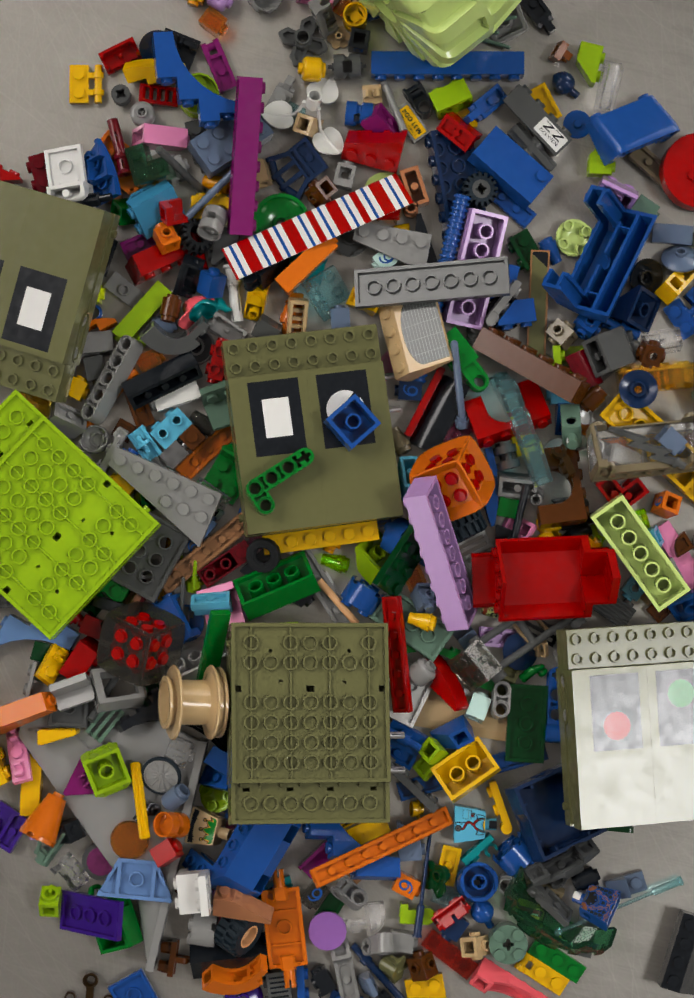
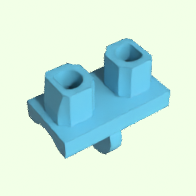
(144, 443)

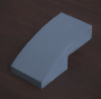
(673, 234)

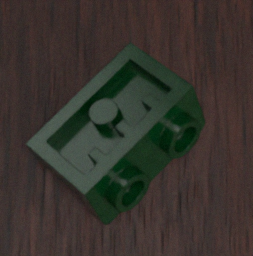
(521, 246)

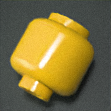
(312, 69)

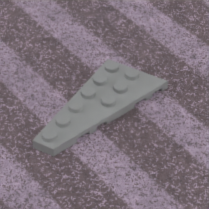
(178, 498)

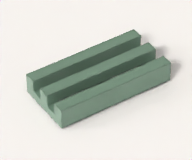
(112, 725)

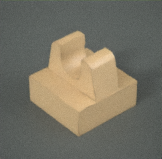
(372, 94)

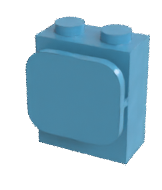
(144, 206)

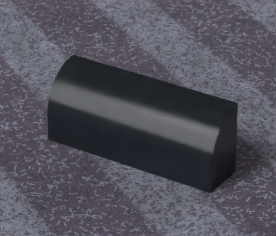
(437, 415)

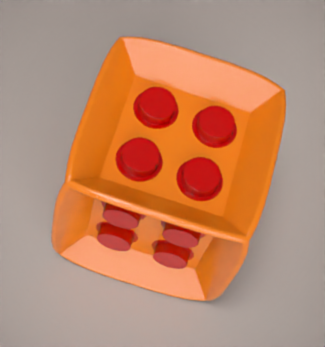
(461, 473)

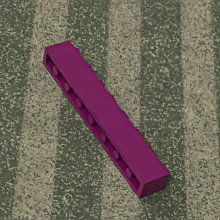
(245, 155)

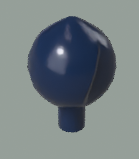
(564, 83)

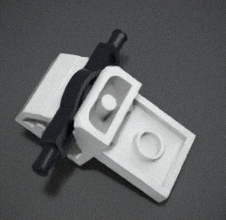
(68, 176)

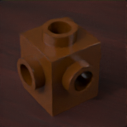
(320, 191)
(644, 351)
(422, 965)

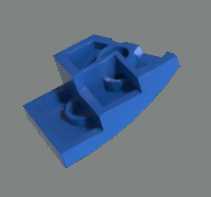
(101, 170)

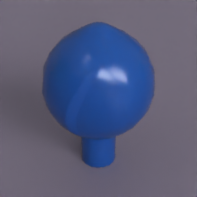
(482, 913)

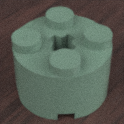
(515, 951)

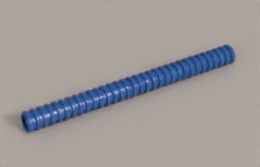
(452, 239)

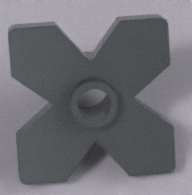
(313, 44)

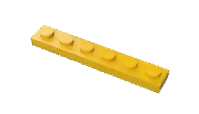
(325, 537)

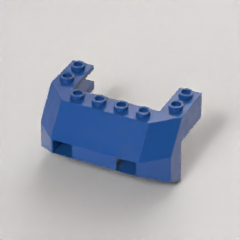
(605, 258)
(247, 857)

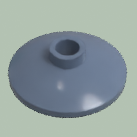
(678, 258)

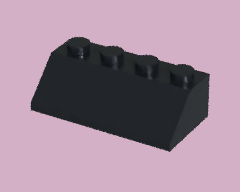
(678, 965)

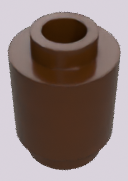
(170, 308)
(593, 399)

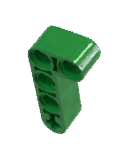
(280, 475)

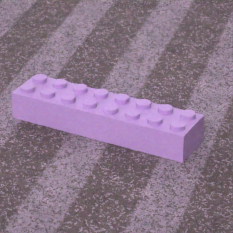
(440, 552)

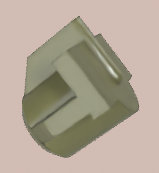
(393, 967)

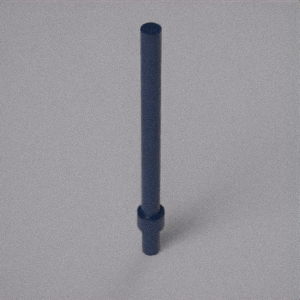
(367, 960)

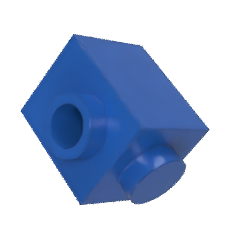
(211, 283)

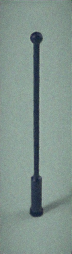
(420, 907)

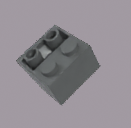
(609, 351)

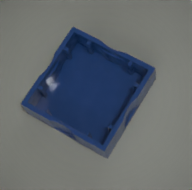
(541, 815)

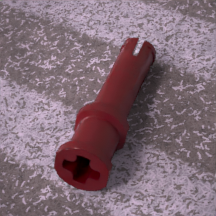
(120, 155)

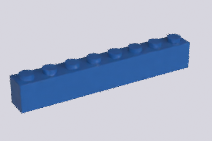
(472, 66)

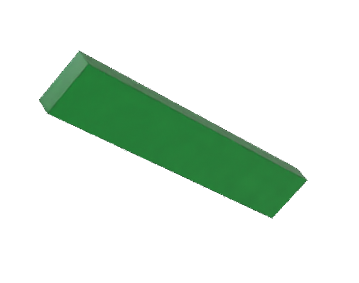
(214, 640)

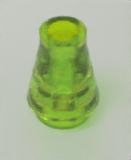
(336, 562)

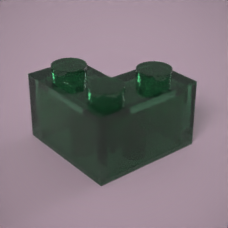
(145, 169)

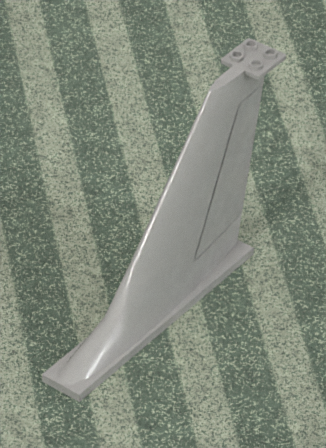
(103, 814)

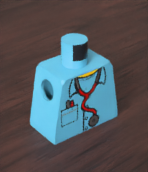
(471, 823)

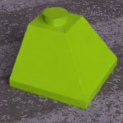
(370, 558)

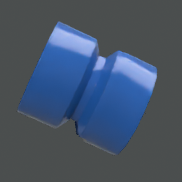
(353, 109)

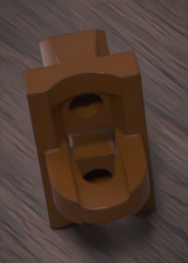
(171, 948)

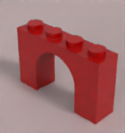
(490, 431)

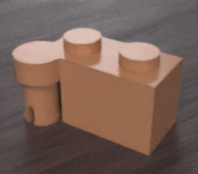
(415, 187)

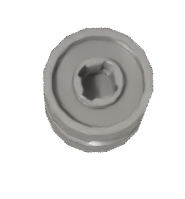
(212, 222)

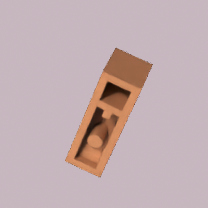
(239, 906)

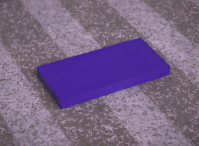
(91, 915)

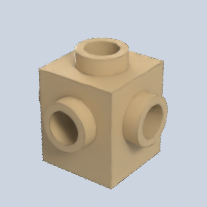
(474, 946)

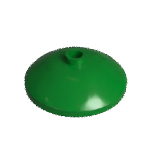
(277, 209)

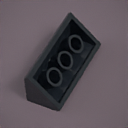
(203, 957)

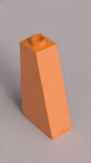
(305, 265)
(26, 710)

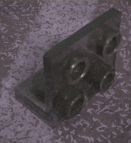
(474, 665)

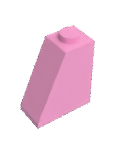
(158, 135)

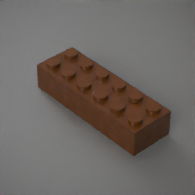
(534, 367)

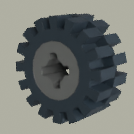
(479, 197)

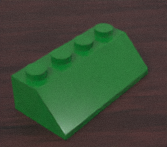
(277, 588)

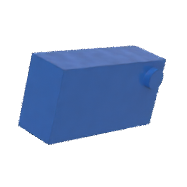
(510, 167)

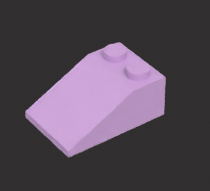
(624, 192)

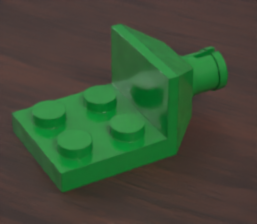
(223, 473)

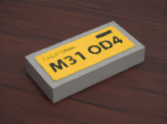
(414, 124)

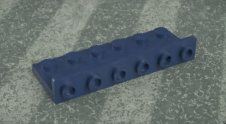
(449, 172)

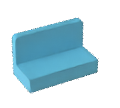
(205, 602)

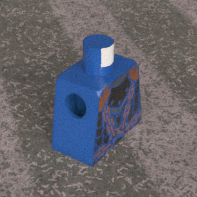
(598, 905)

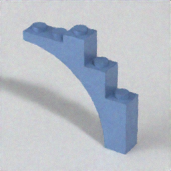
(17, 629)

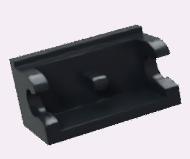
(188, 276)

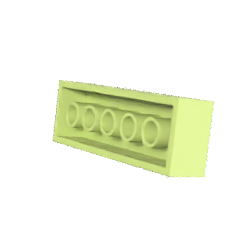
(640, 552)

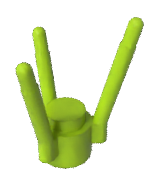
(193, 583)

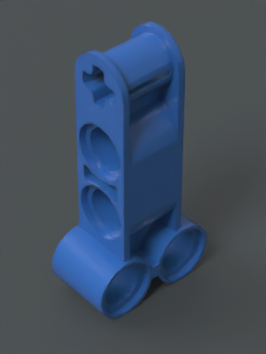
(552, 730)

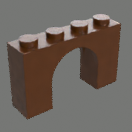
(571, 510)

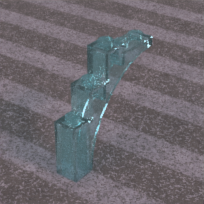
(522, 427)

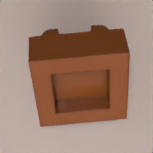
(560, 53)

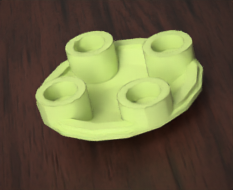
(572, 237)

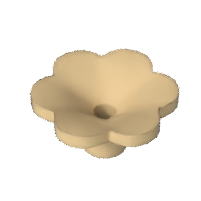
(339, 42)

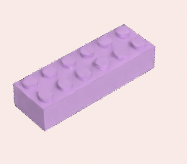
(480, 238)

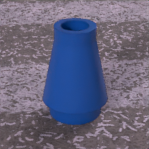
(550, 244)

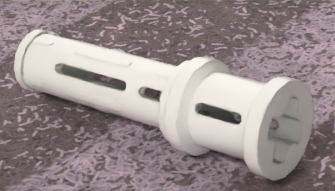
(234, 294)

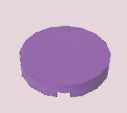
(327, 930)

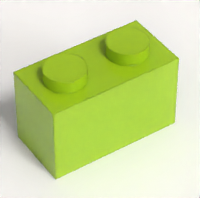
(451, 98)

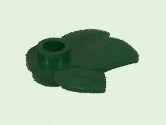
(436, 878)

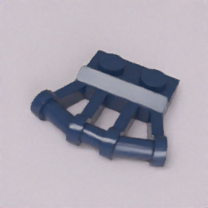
(306, 159)

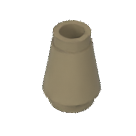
(401, 443)

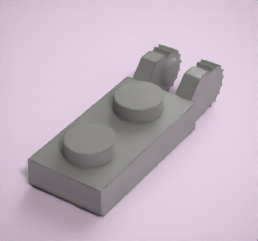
(502, 304)

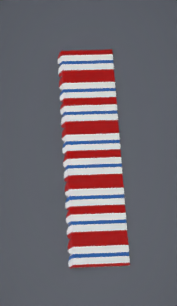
(316, 226)

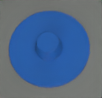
(575, 123)

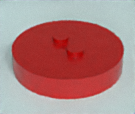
(677, 172)

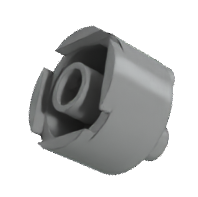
(202, 930)

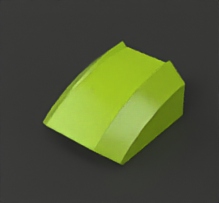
(106, 770)

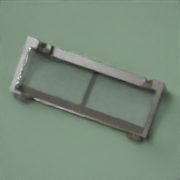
(614, 460)

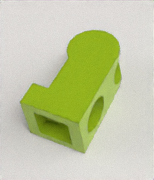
(408, 914)

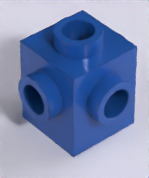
(586, 328)

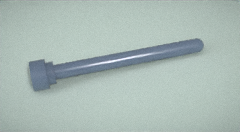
(208, 196)
(461, 421)

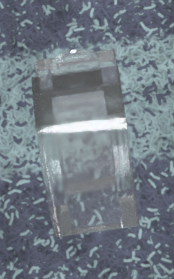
(373, 919)

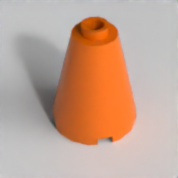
(45, 819)

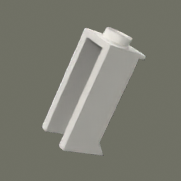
(178, 397)

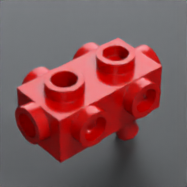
(215, 368)

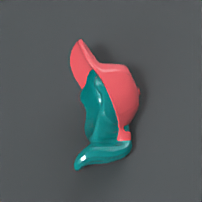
(198, 306)

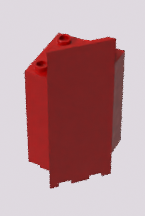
(544, 578)

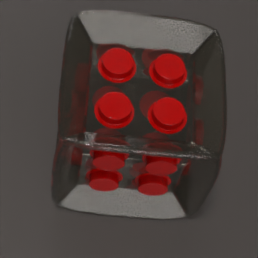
(140, 643)

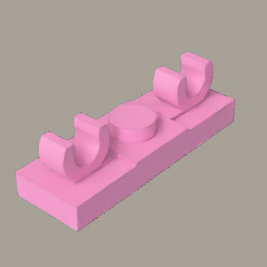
(18, 758)

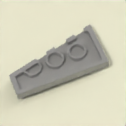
(396, 243)

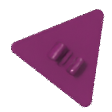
(78, 782)

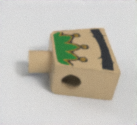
(207, 827)

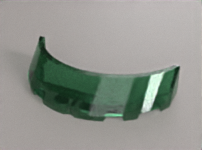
(541, 925)

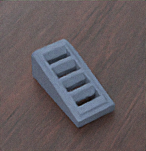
(368, 984)

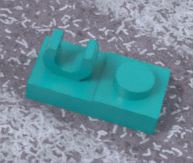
(471, 855)

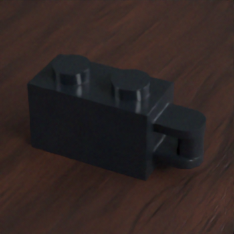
(265, 276)

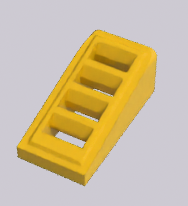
(49, 735)

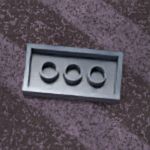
(214, 146)

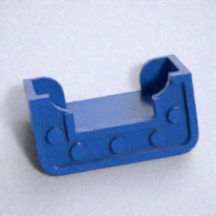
(630, 128)

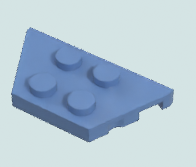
(137, 881)

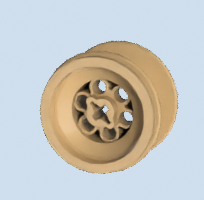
(194, 702)

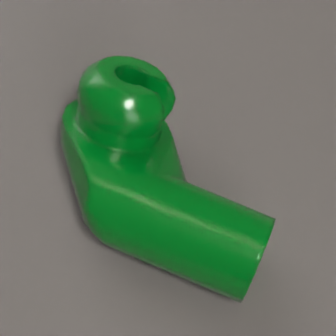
(531, 671)

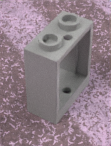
(114, 703)

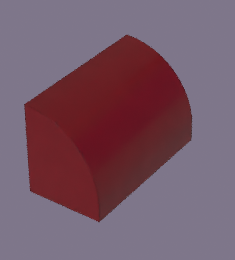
(579, 364)

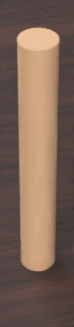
(337, 601)

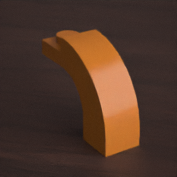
(236, 980)

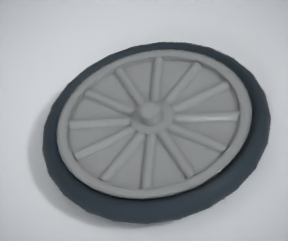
(160, 774)

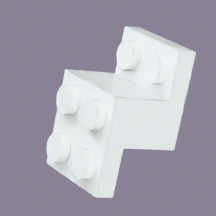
(193, 892)

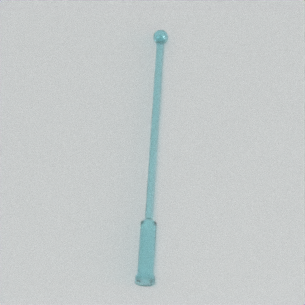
(655, 891)

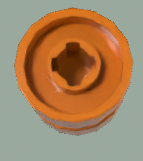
(171, 824)

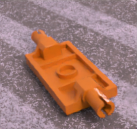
(286, 933)

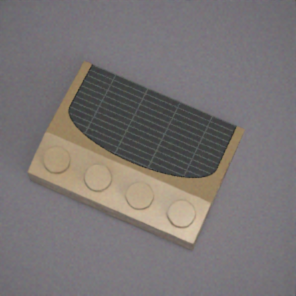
(415, 339)

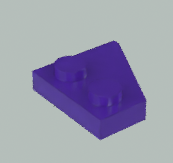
(9, 826)

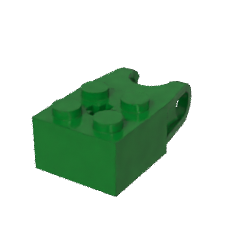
(468, 361)
(130, 928)

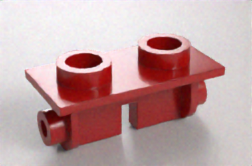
(444, 916)

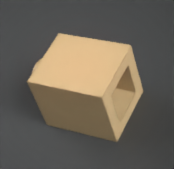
(306, 124)

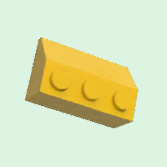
(465, 769)

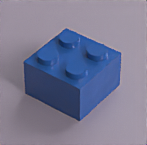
(352, 422)

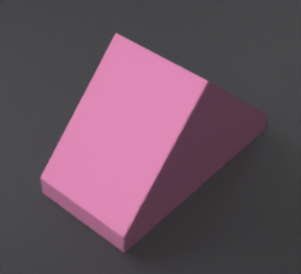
(527, 528)

